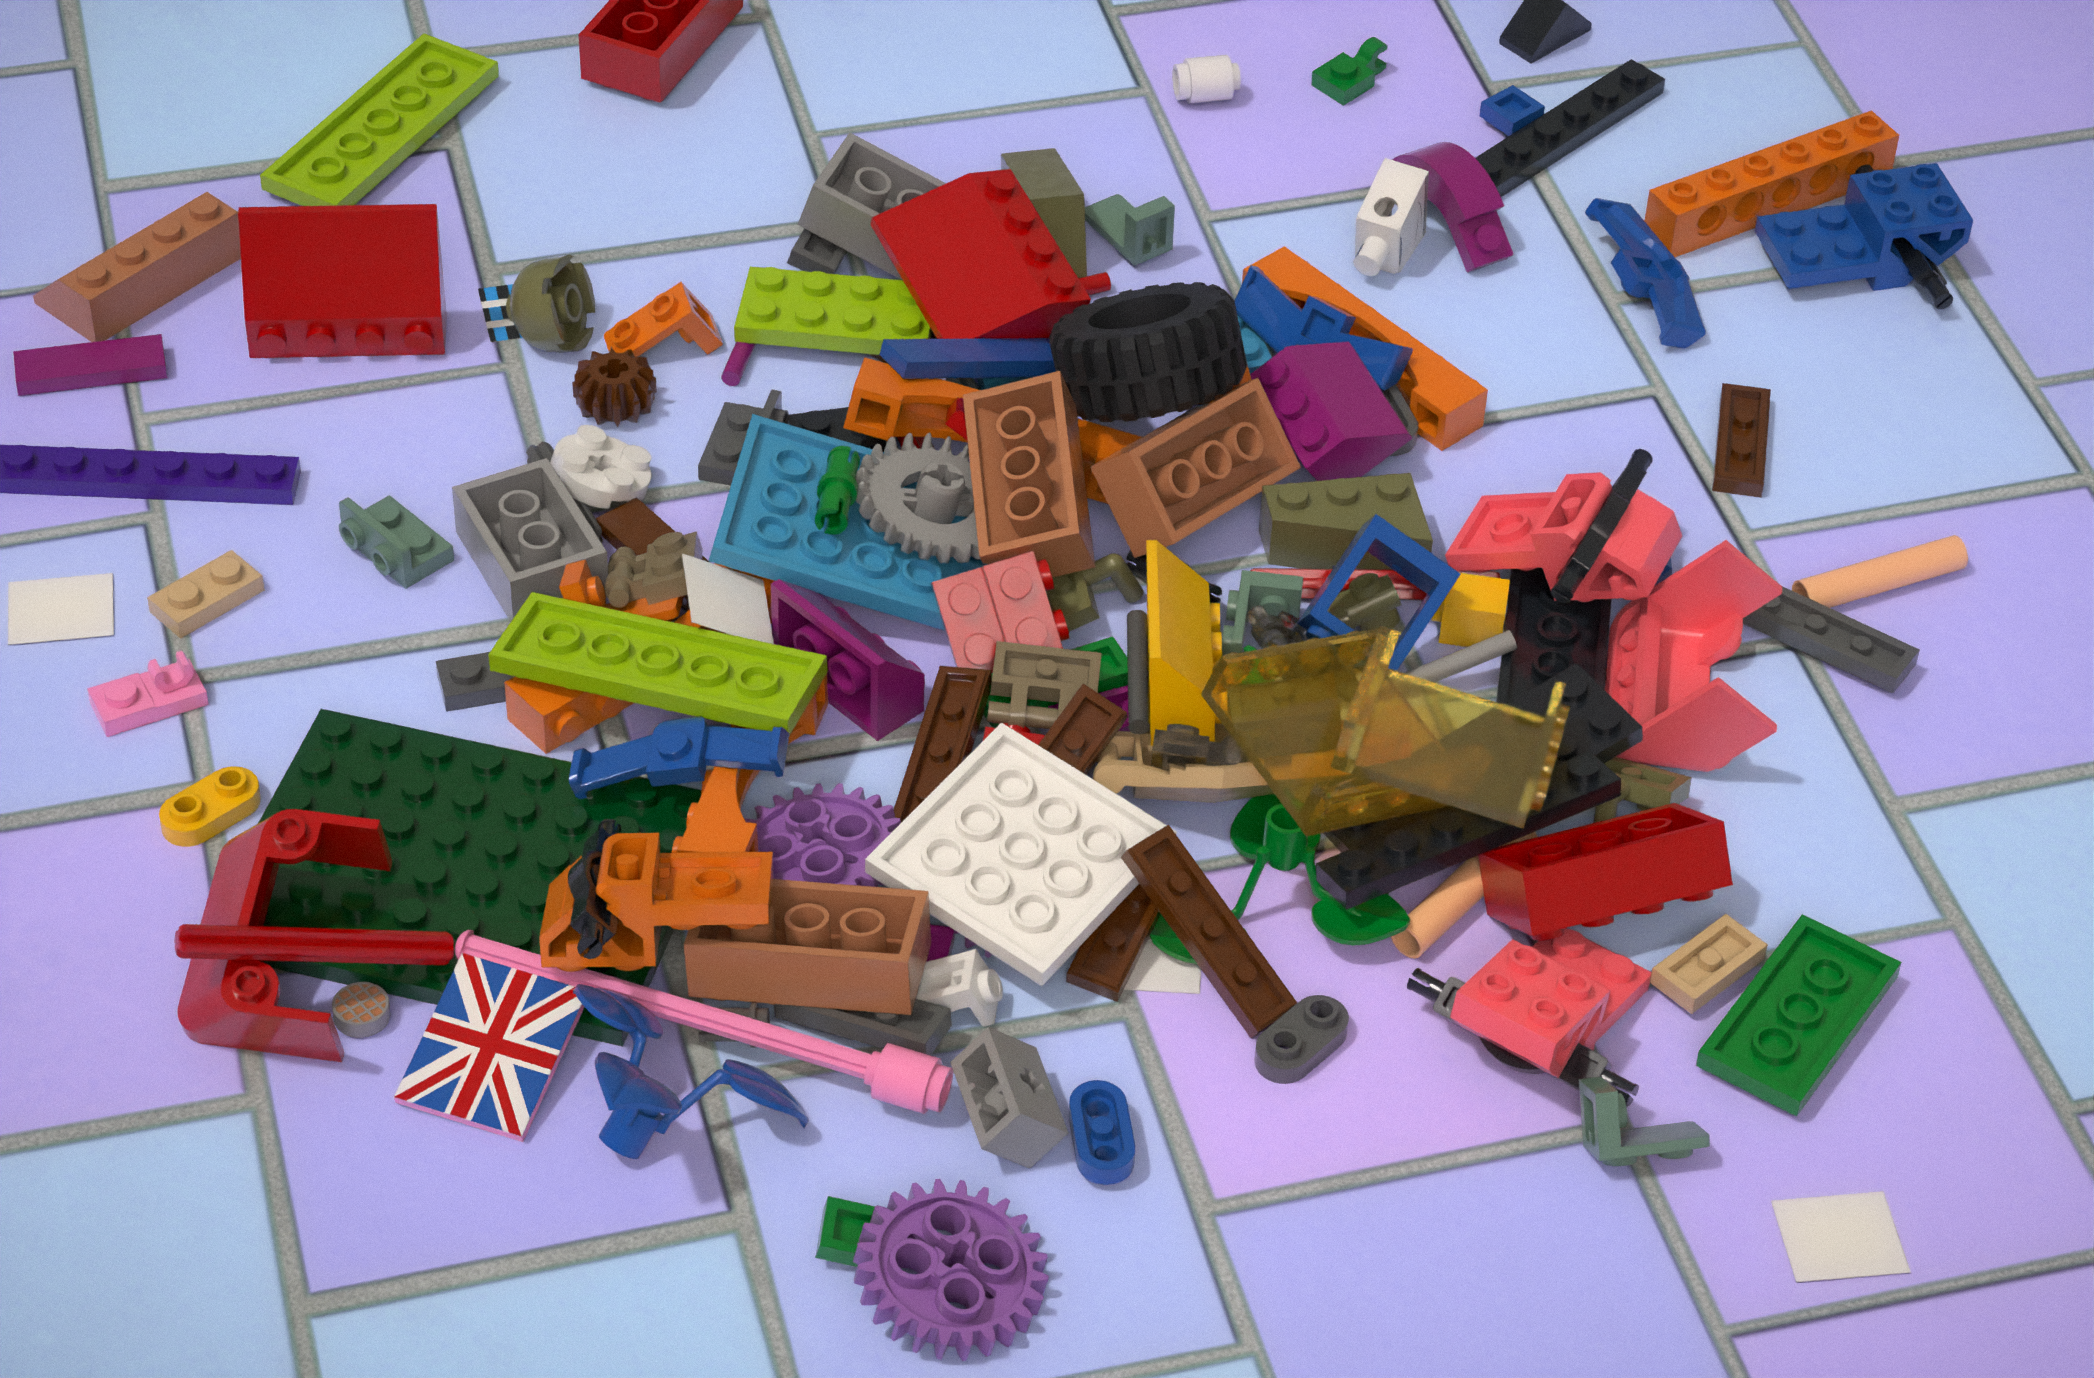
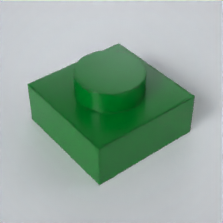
(841, 1229)

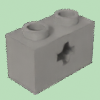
(1009, 1098)

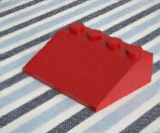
(980, 259)
(342, 280)

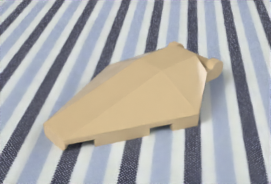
(1180, 783)

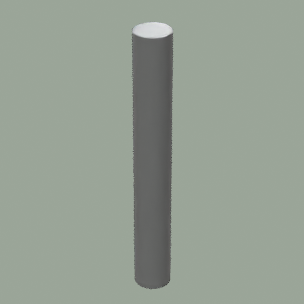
(1138, 672)

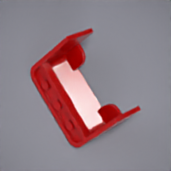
(238, 999)

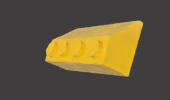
(1181, 642)

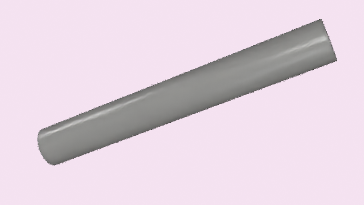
(1466, 658)

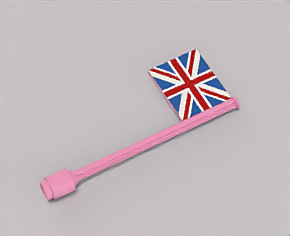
(511, 1020)

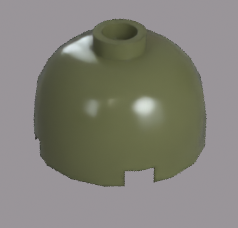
(552, 304)

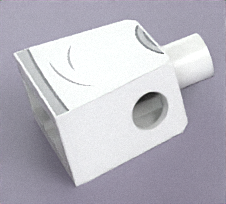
(1387, 239)

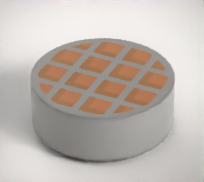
(361, 1009)

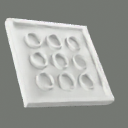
(1017, 853)

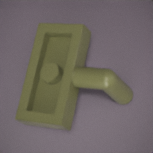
(1075, 595)
(1645, 786)

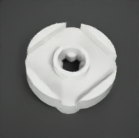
(601, 467)

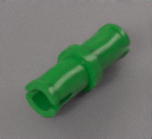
(837, 490)

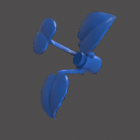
(639, 1099)

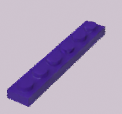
(149, 474)

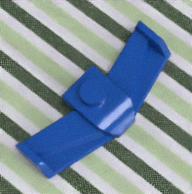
(1650, 272)
(1285, 324)
(679, 754)

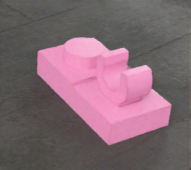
(147, 696)

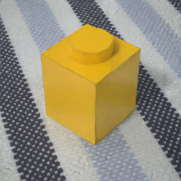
(1472, 610)

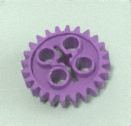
(824, 835)
(950, 1269)

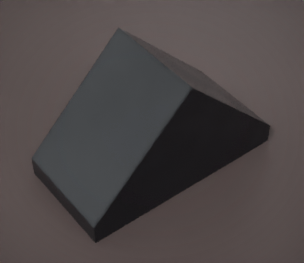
(1542, 28)

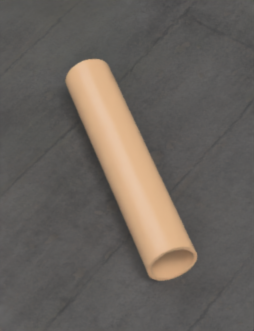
(1884, 572)
(1443, 907)

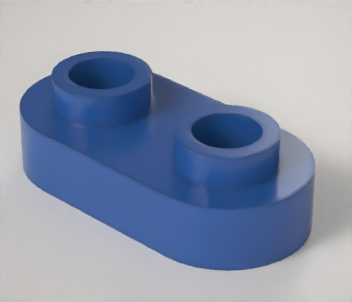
(1102, 1137)

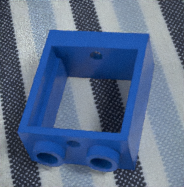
(1402, 556)

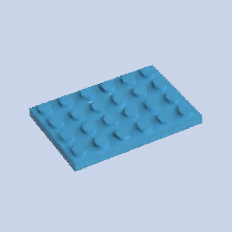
(774, 535)

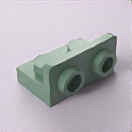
(394, 540)

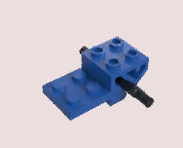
(1887, 231)

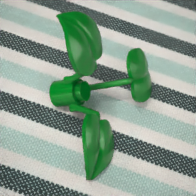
(1271, 835)

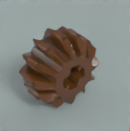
(614, 387)

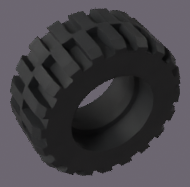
(1149, 351)

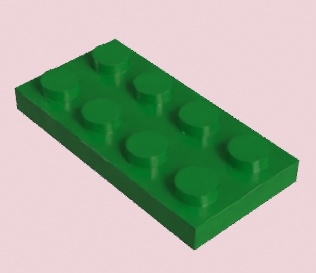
(1798, 1014)

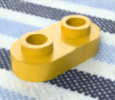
(209, 806)

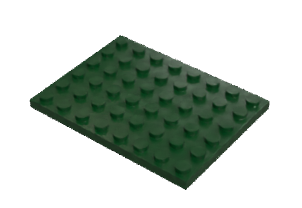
(469, 842)

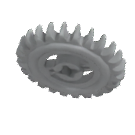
(922, 515)

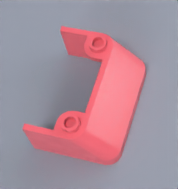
(1664, 657)

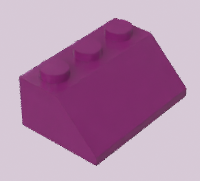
(1331, 409)
(863, 673)

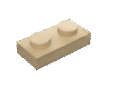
(205, 594)
(1708, 963)

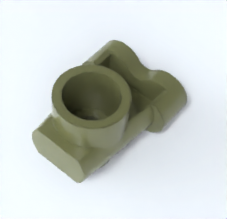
(1368, 603)

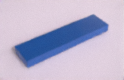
(968, 357)

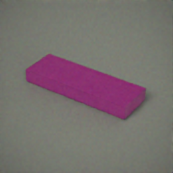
(89, 364)

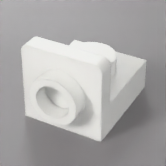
(961, 983)

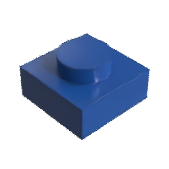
(1510, 110)

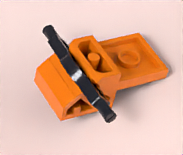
(623, 890)

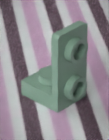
(1133, 231)
(1263, 589)
(1606, 1112)

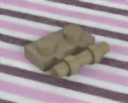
(654, 574)
(1038, 674)

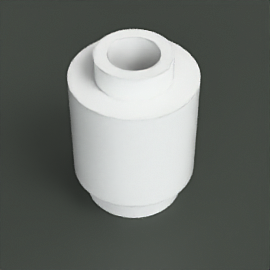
(1206, 79)

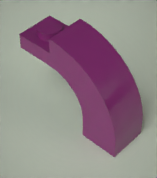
(1466, 200)

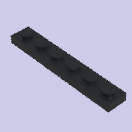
(1570, 125)
(1458, 836)

